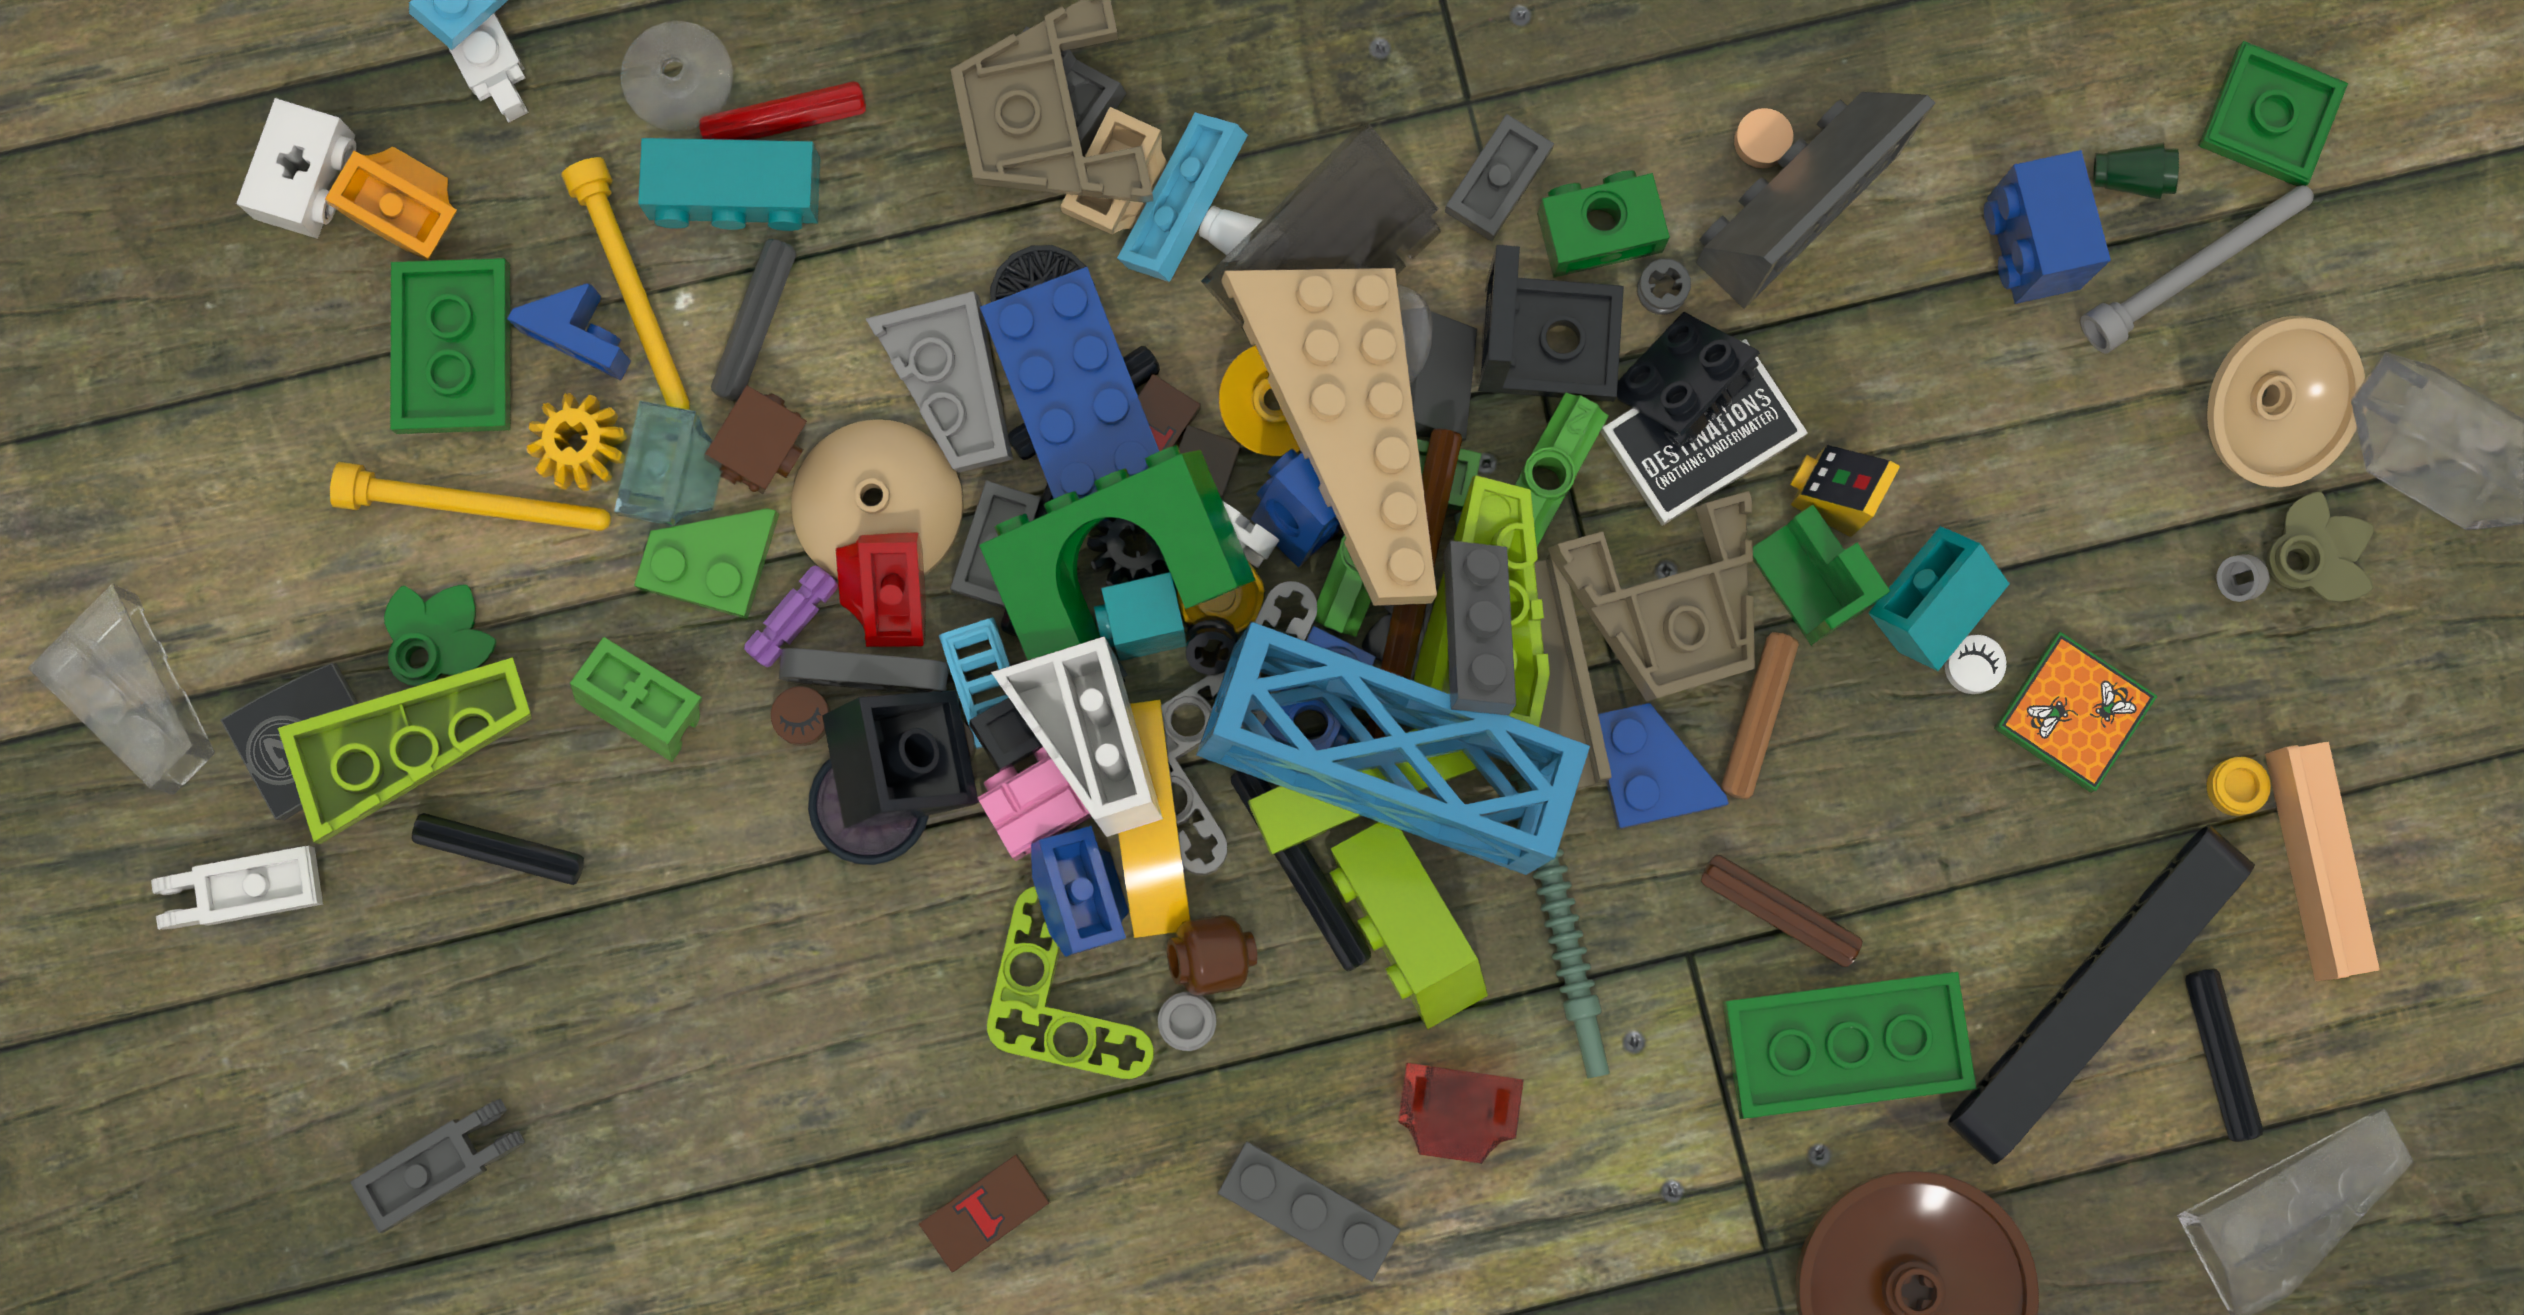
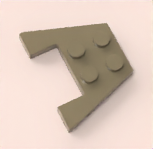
(1022, 115)
(1679, 626)

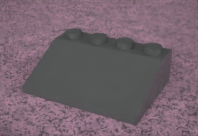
(1809, 191)

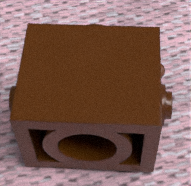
(756, 441)

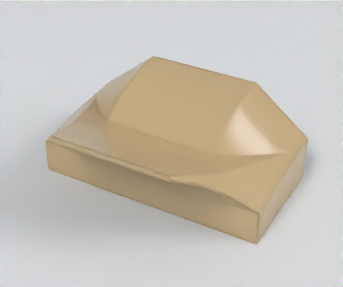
(1118, 133)

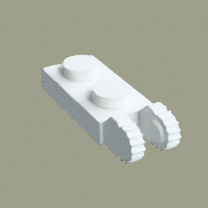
(243, 888)

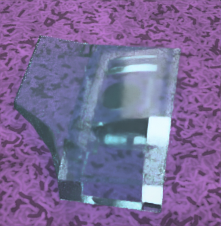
(667, 467)

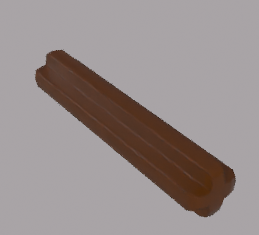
(1781, 911)

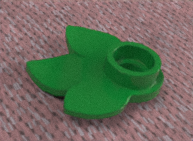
(439, 626)

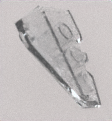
(2287, 1218)

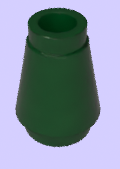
(2138, 170)

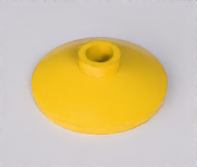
(1245, 411)

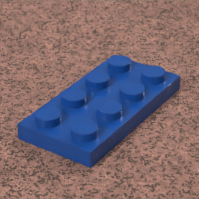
(1070, 383)

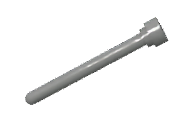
(2109, 324)

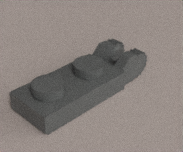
(431, 1168)

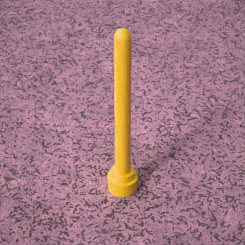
(590, 184)
(355, 487)

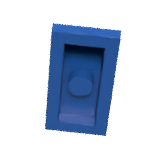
(561, 324)

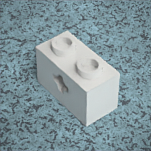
(290, 142)

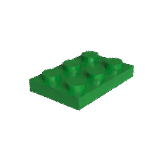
(450, 346)

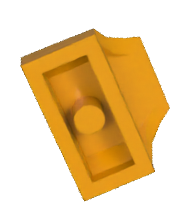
(395, 199)

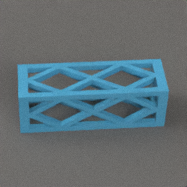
(1333, 774)

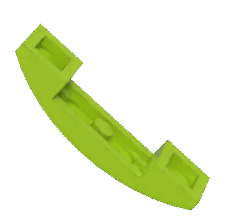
(1292, 817)

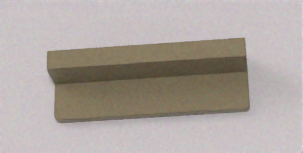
(1569, 696)

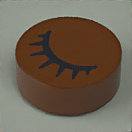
(798, 715)

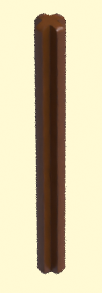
(1408, 618)

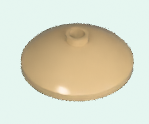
(2307, 407)
(888, 455)

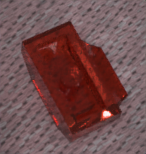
(1458, 1111)

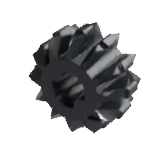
(1116, 552)

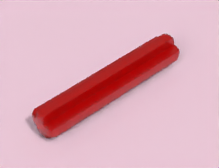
(785, 113)

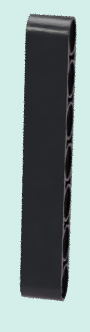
(2100, 994)

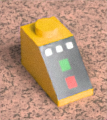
(1843, 486)

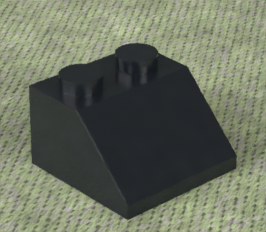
(899, 757)

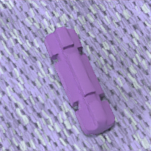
(791, 616)

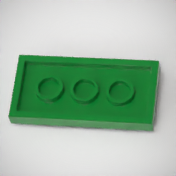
(1849, 1045)

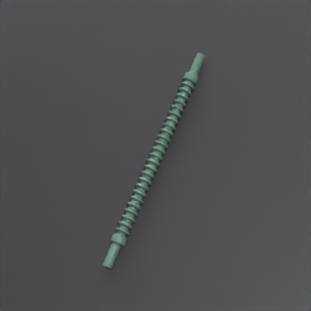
(1581, 1005)

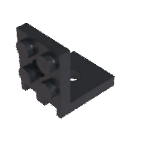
(1516, 326)

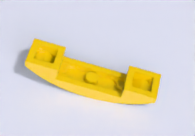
(1153, 851)

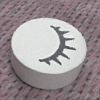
(1976, 665)

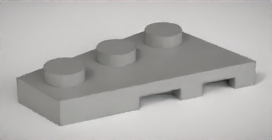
(950, 372)

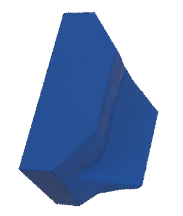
(1078, 891)

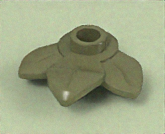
(2326, 548)

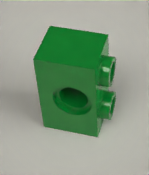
(1578, 246)

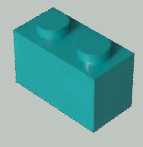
(1939, 598)
(1141, 617)

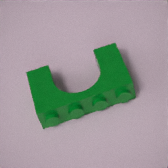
(1170, 500)

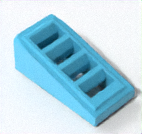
(965, 637)

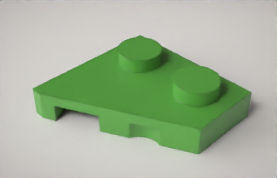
(709, 561)

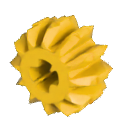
(557, 453)

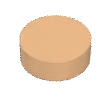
(1763, 138)

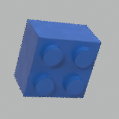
(2046, 227)

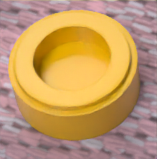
(2238, 786)

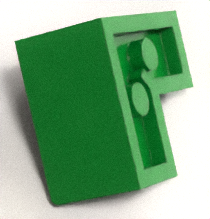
(1816, 576)

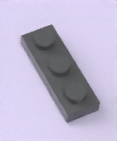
(1479, 628)
(1309, 1211)

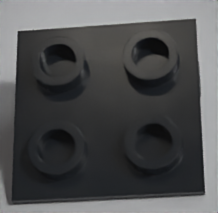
(1686, 375)

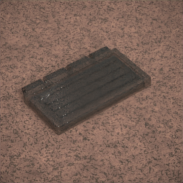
(1341, 216)

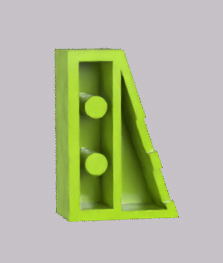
(1409, 922)

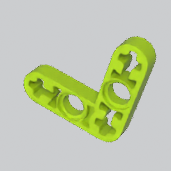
(1034, 1001)

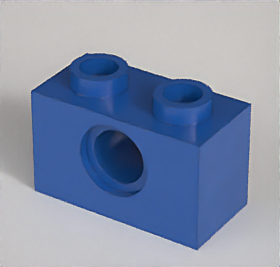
(1295, 508)

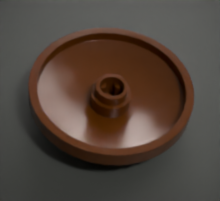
(1915, 1250)

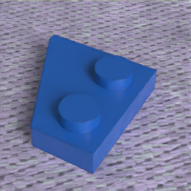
(1653, 770)

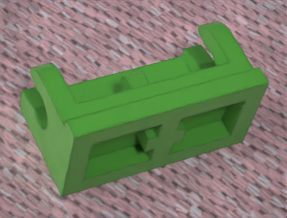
(636, 698)

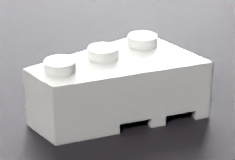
(1088, 729)

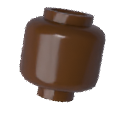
(1211, 955)

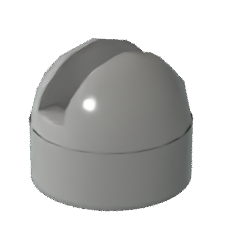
(2240, 564)

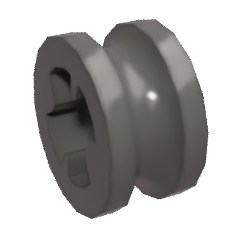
(1669, 302)

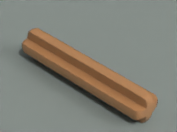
(1759, 715)

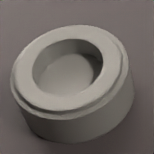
(1187, 1021)

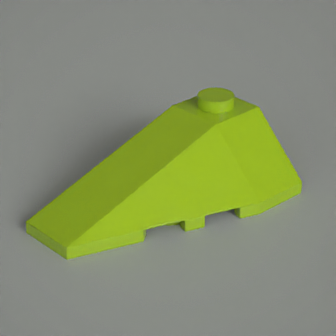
(1503, 517)

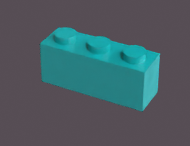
(729, 182)

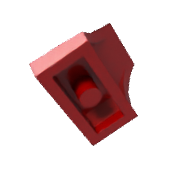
(885, 587)

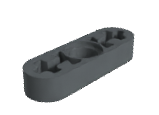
(863, 671)

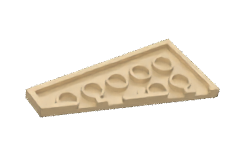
(1347, 396)

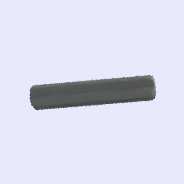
(753, 319)

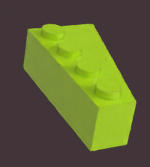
(387, 746)

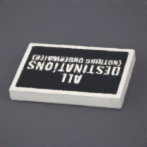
(1739, 440)

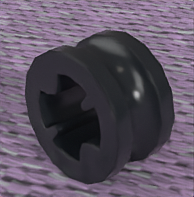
(1197, 638)

